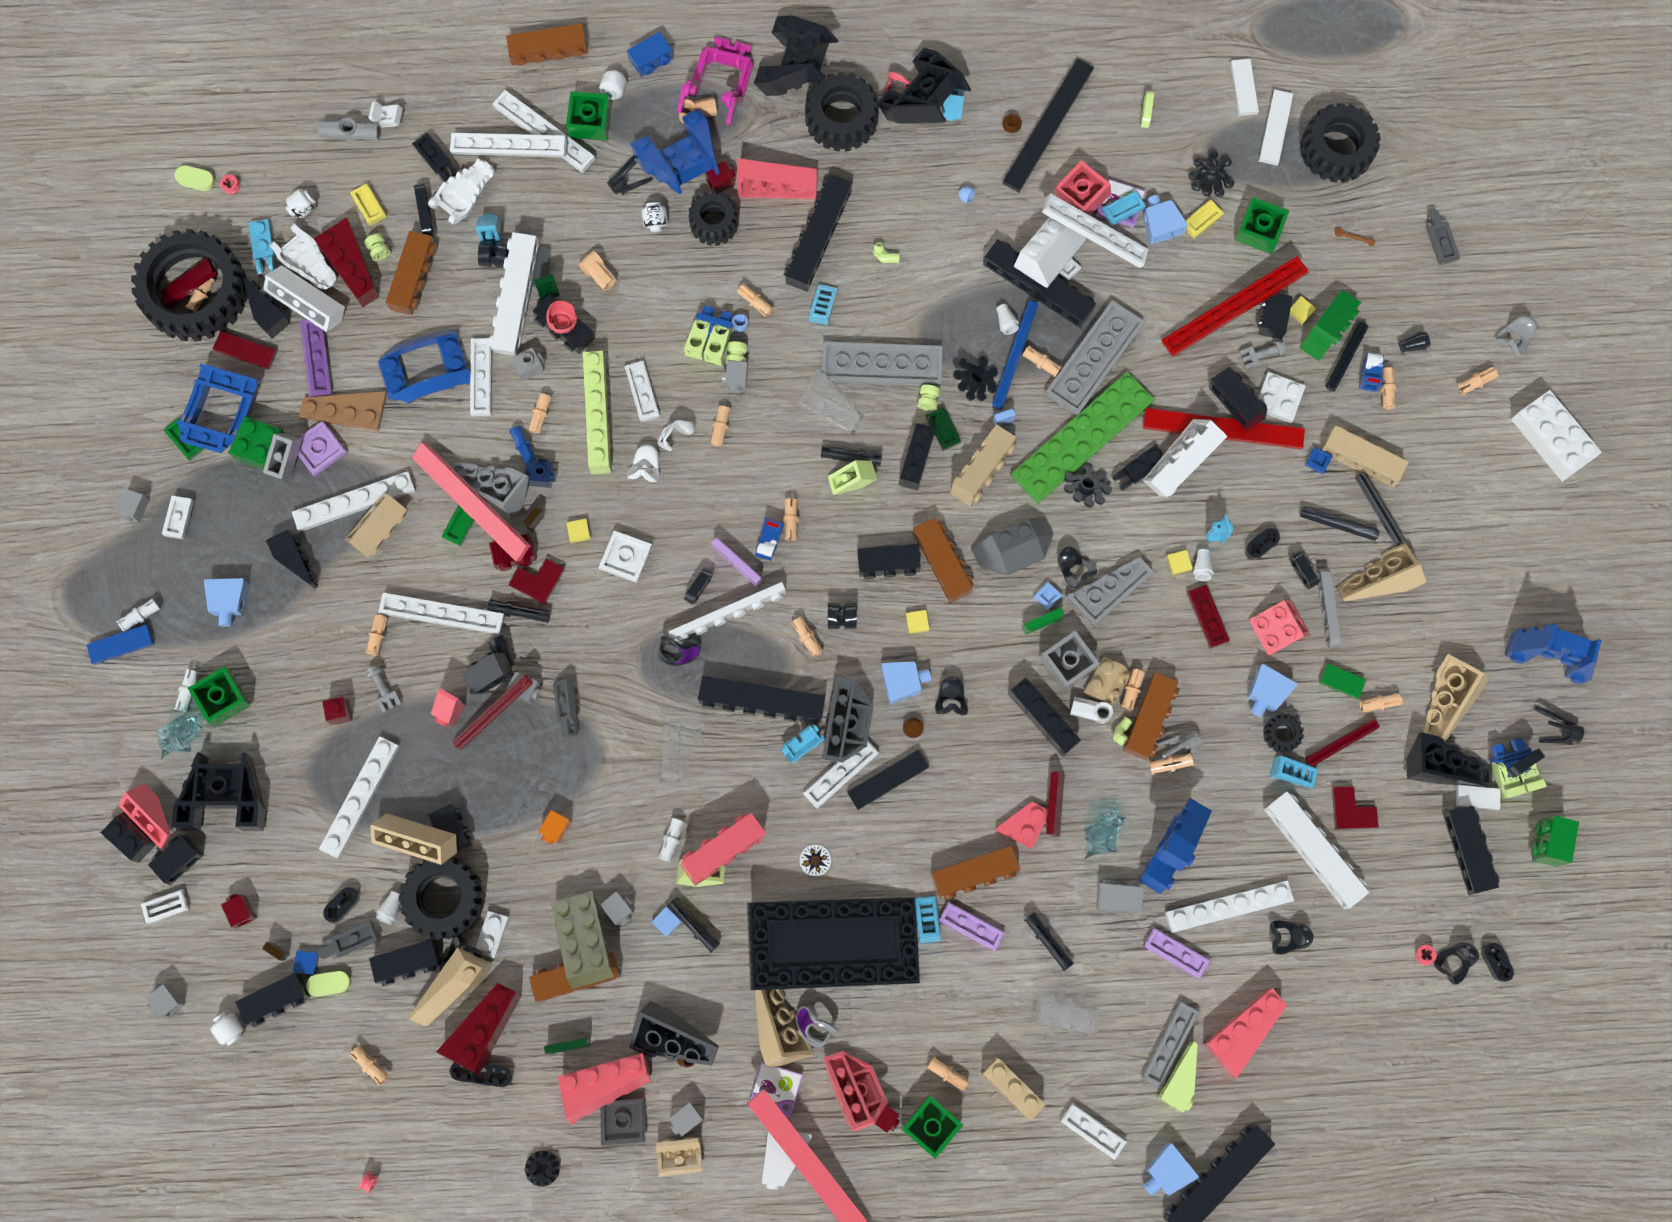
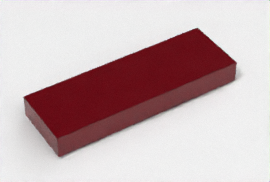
(188, 282)
(244, 350)
(1208, 616)
(1055, 804)

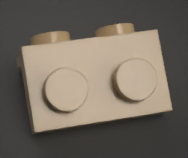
(1108, 681)
(679, 1156)

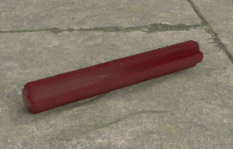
(1342, 742)

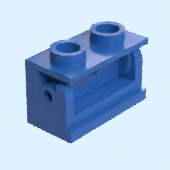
(650, 54)

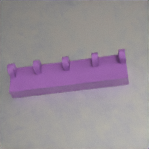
(315, 359)

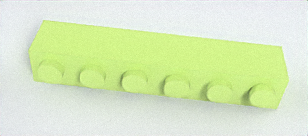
(597, 412)

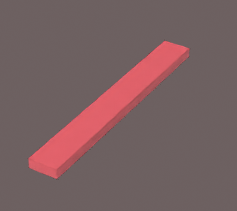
(471, 501)
(804, 1158)

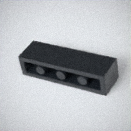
(1044, 717)
(1471, 850)

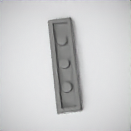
(1170, 1044)

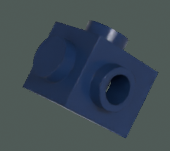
(540, 473)

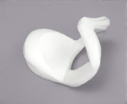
(682, 426)
(645, 457)

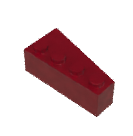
(346, 257)
(479, 1032)

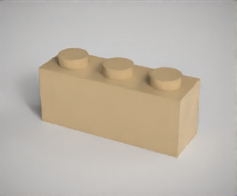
(376, 525)
(1013, 1089)

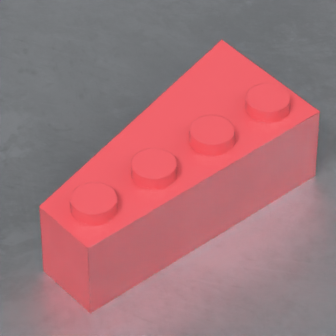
(775, 180)
(723, 848)
(1244, 1033)
(601, 1085)

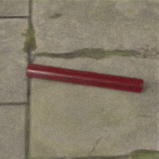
(492, 712)

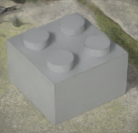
(1069, 661)

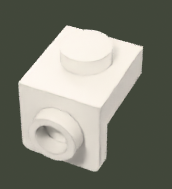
(386, 115)

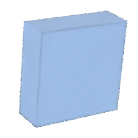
(1004, 417)
(1048, 596)
(666, 922)

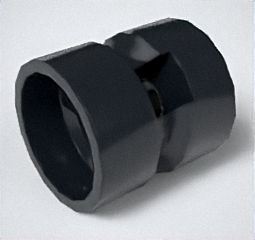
(487, 251)
(849, 616)

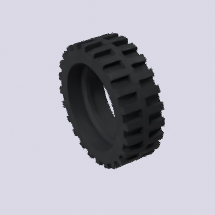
(167, 254)

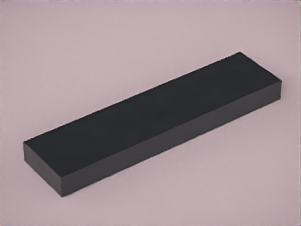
(888, 780)

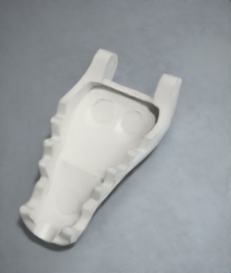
(460, 192)
(304, 258)

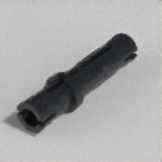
(850, 455)
(511, 609)
(1048, 941)
(710, 943)

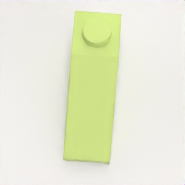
(1181, 1083)

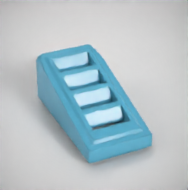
(821, 318)
(1281, 768)
(927, 937)

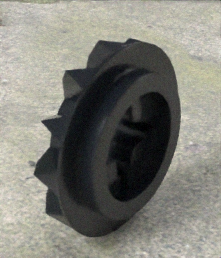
(552, 1170)

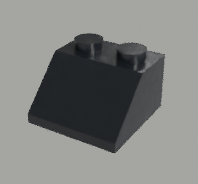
(128, 837)

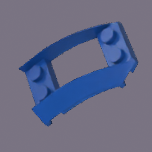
(452, 359)
(221, 380)

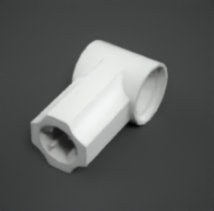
(1088, 710)

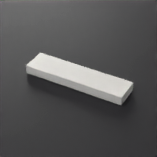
(1275, 127)
(480, 377)
(838, 776)

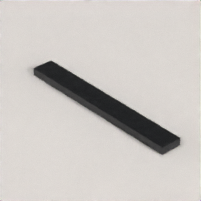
(1048, 125)

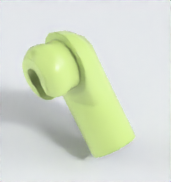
(883, 256)
(1122, 727)

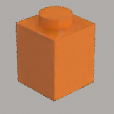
(554, 828)

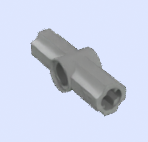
(338, 129)

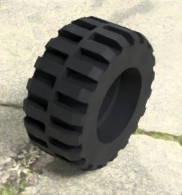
(846, 89)
(1349, 122)
(464, 915)

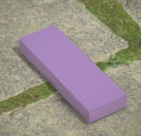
(736, 562)
(971, 926)
(1176, 953)

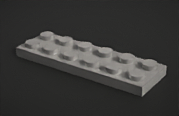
(1094, 358)
(882, 363)

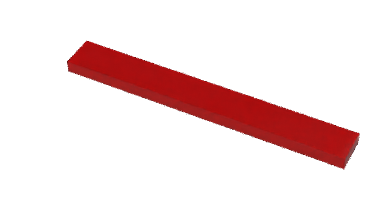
(1234, 306)
(1259, 434)

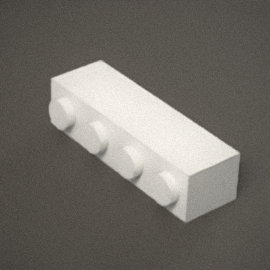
(303, 298)

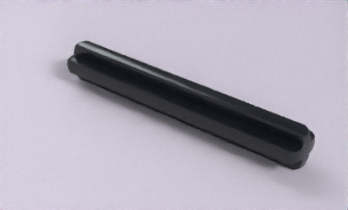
(1347, 356)
(1380, 509)
(1339, 523)

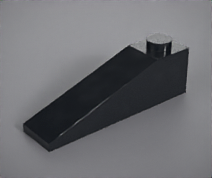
(1439, 763)

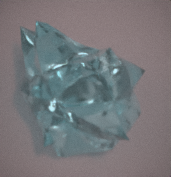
(178, 734)
(1104, 833)

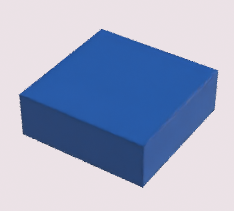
(1318, 460)
(305, 962)

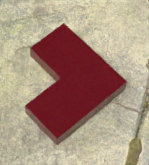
(539, 586)
(1348, 815)

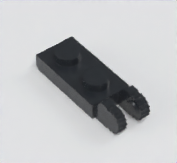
(434, 156)
(1139, 467)

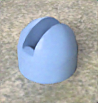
(966, 194)
(740, 322)

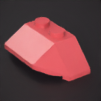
(855, 1089)

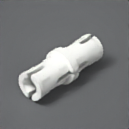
(138, 615)
(184, 695)
(671, 839)

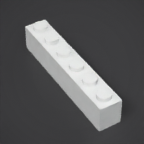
(514, 294)
(1316, 850)

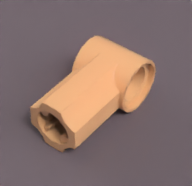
(706, 106)
(594, 266)

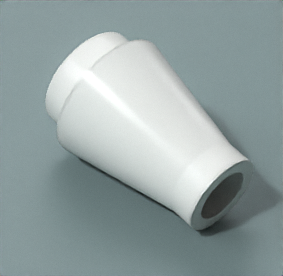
(1007, 320)
(1203, 567)
(389, 909)

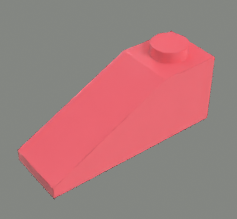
(146, 811)

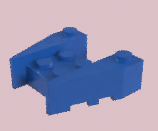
(682, 159)
(1572, 650)
(1176, 847)

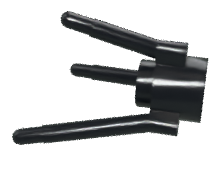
(617, 182)
(1570, 730)

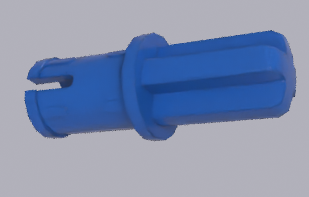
(522, 444)

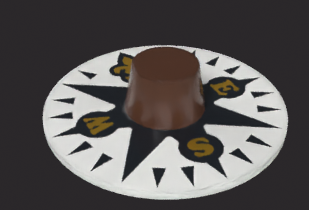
(815, 860)

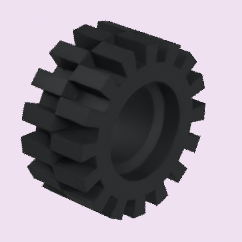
(1274, 741)

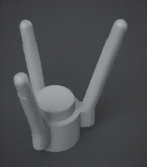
(1188, 741)

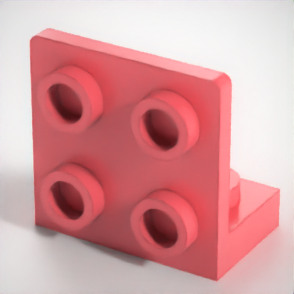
(1279, 626)

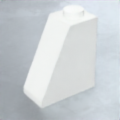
(777, 1164)

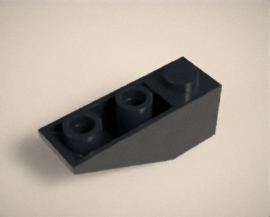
(266, 315)
(286, 551)

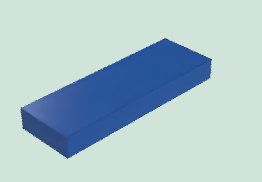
(119, 644)

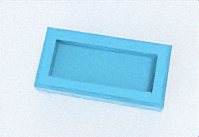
(1123, 208)

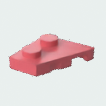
(1025, 825)

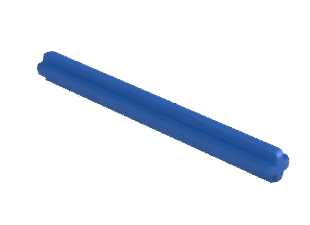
(1015, 354)

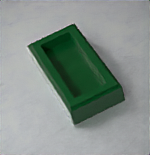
(546, 285)
(945, 431)
(567, 1046)

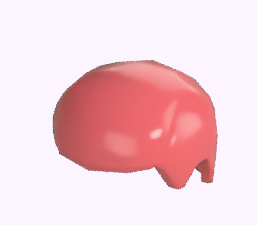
(561, 317)

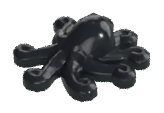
(1211, 174)
(975, 379)
(1086, 486)

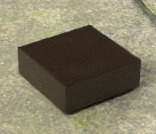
(533, 519)
(275, 951)

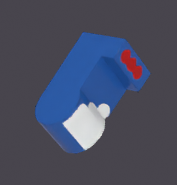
(1372, 372)
(769, 539)

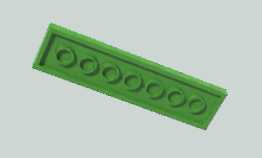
(1082, 437)

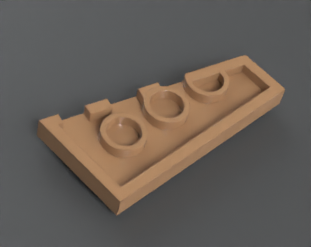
(349, 410)

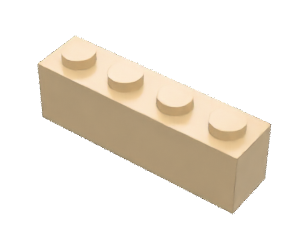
(1365, 456)
(413, 838)

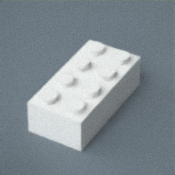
(1556, 435)

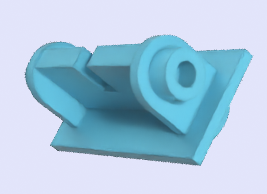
(1220, 530)
(795, 749)

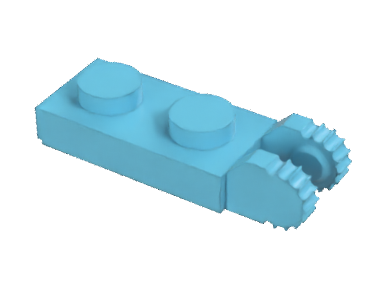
(261, 239)

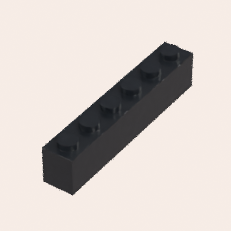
(818, 232)
(1058, 296)
(762, 700)
(1222, 1177)

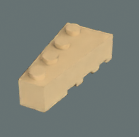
(983, 466)

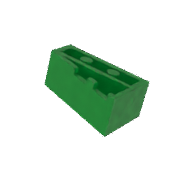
(1331, 324)

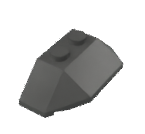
(1015, 546)
(847, 721)

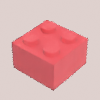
(1083, 188)

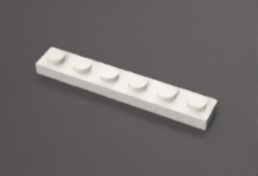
(536, 125)
(508, 144)
(1095, 230)
(352, 501)
(734, 610)
(441, 613)
(359, 797)
(1229, 906)

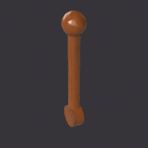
(1339, 232)

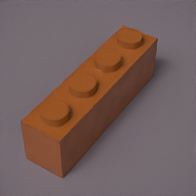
(546, 44)
(411, 273)
(942, 560)
(1151, 716)
(975, 872)
(554, 982)

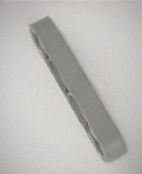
(1328, 608)

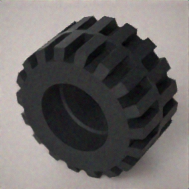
(708, 204)

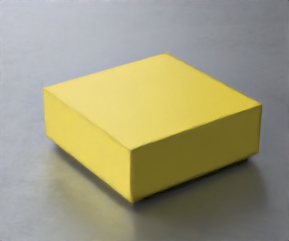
(1302, 310)
(578, 531)
(1179, 562)
(917, 622)

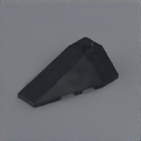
(667, 1035)

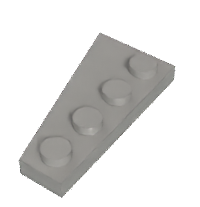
(1106, 593)

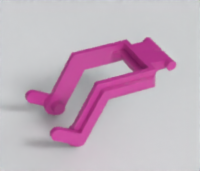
(726, 55)

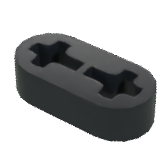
(1259, 540)
(1303, 570)
(698, 586)
(1525, 763)
(344, 908)
(1501, 959)

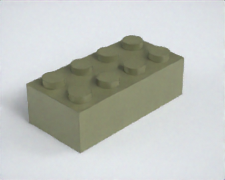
(582, 940)

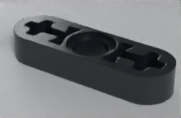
(423, 209)
(496, 1082)

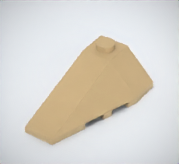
(1392, 574)
(1454, 694)
(454, 981)
(778, 1031)

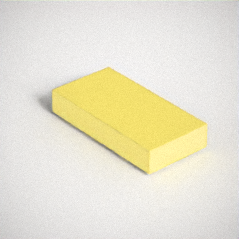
(368, 204)
(1203, 218)

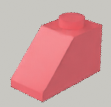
(446, 708)

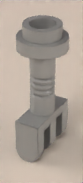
(1279, 348)
(374, 672)

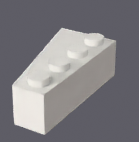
(1184, 456)

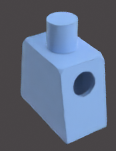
(1163, 220)
(226, 598)
(903, 680)
(1269, 690)
(1169, 1171)

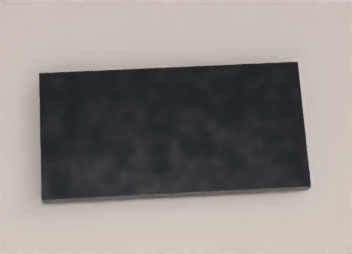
(832, 943)

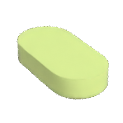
(1147, 109)
(194, 178)
(328, 983)

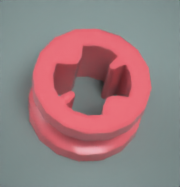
(234, 189)
(1425, 962)
(368, 1182)

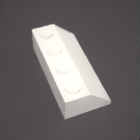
(1049, 251)

